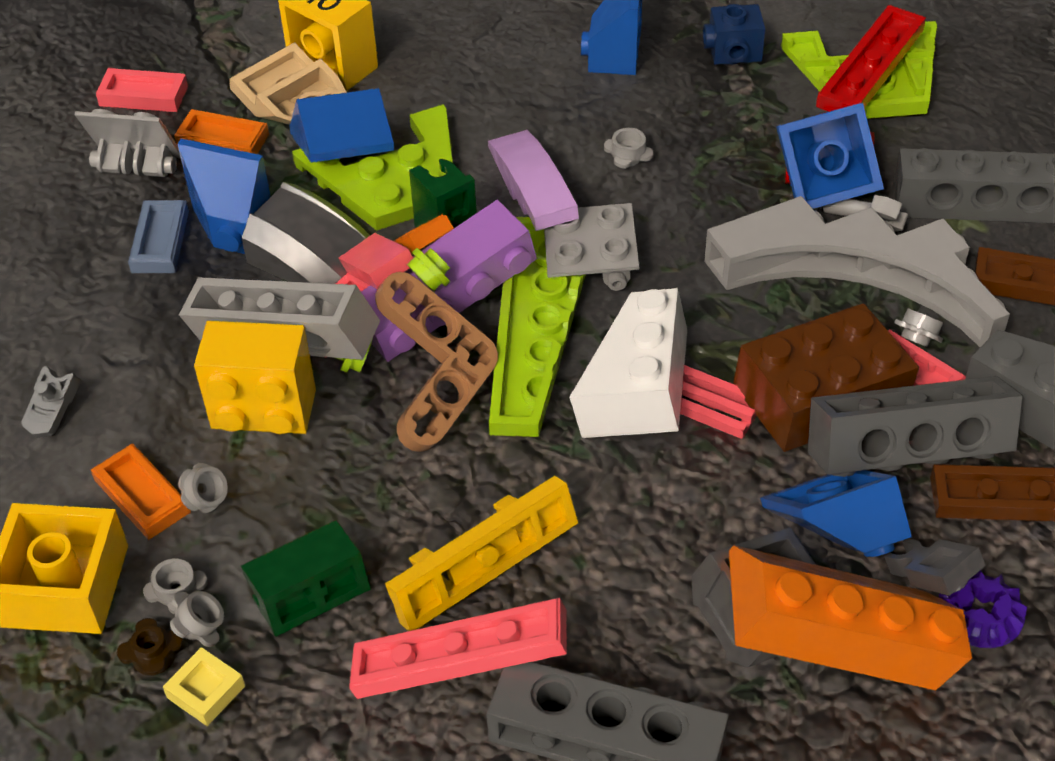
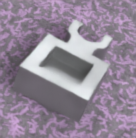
(937, 568)

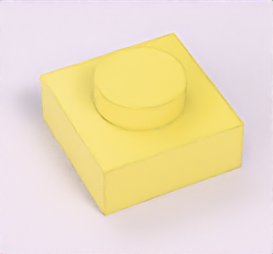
(204, 686)

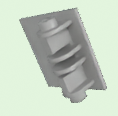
(130, 143)
(595, 243)

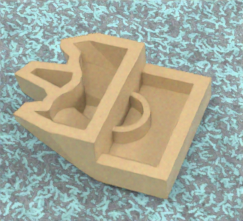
(277, 81)

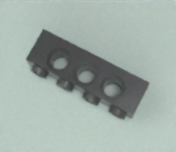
(976, 185)
(948, 418)
(573, 734)

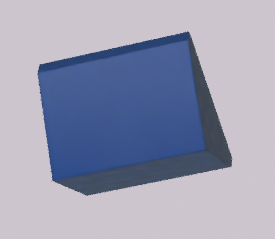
(341, 125)

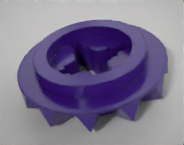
(1005, 619)

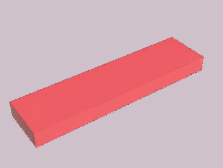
(459, 648)

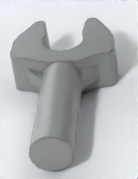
(885, 207)

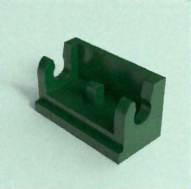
(444, 195)
(306, 577)

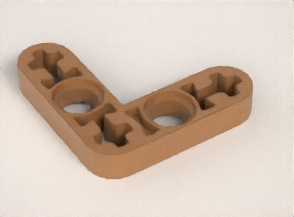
(453, 364)

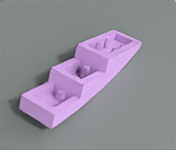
(533, 180)

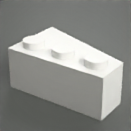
(636, 371)

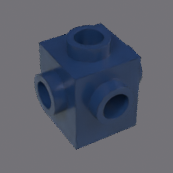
(735, 34)

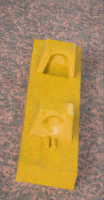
(481, 553)

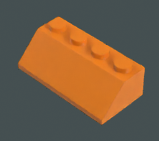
(845, 620)

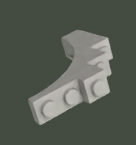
(858, 248)

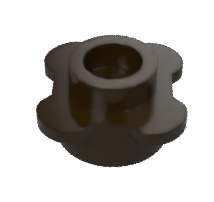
(151, 660)

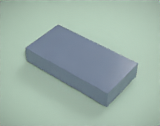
(159, 236)

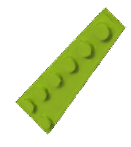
(530, 342)

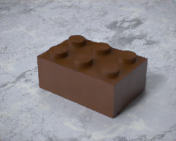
(818, 359)

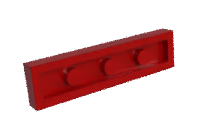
(872, 59)

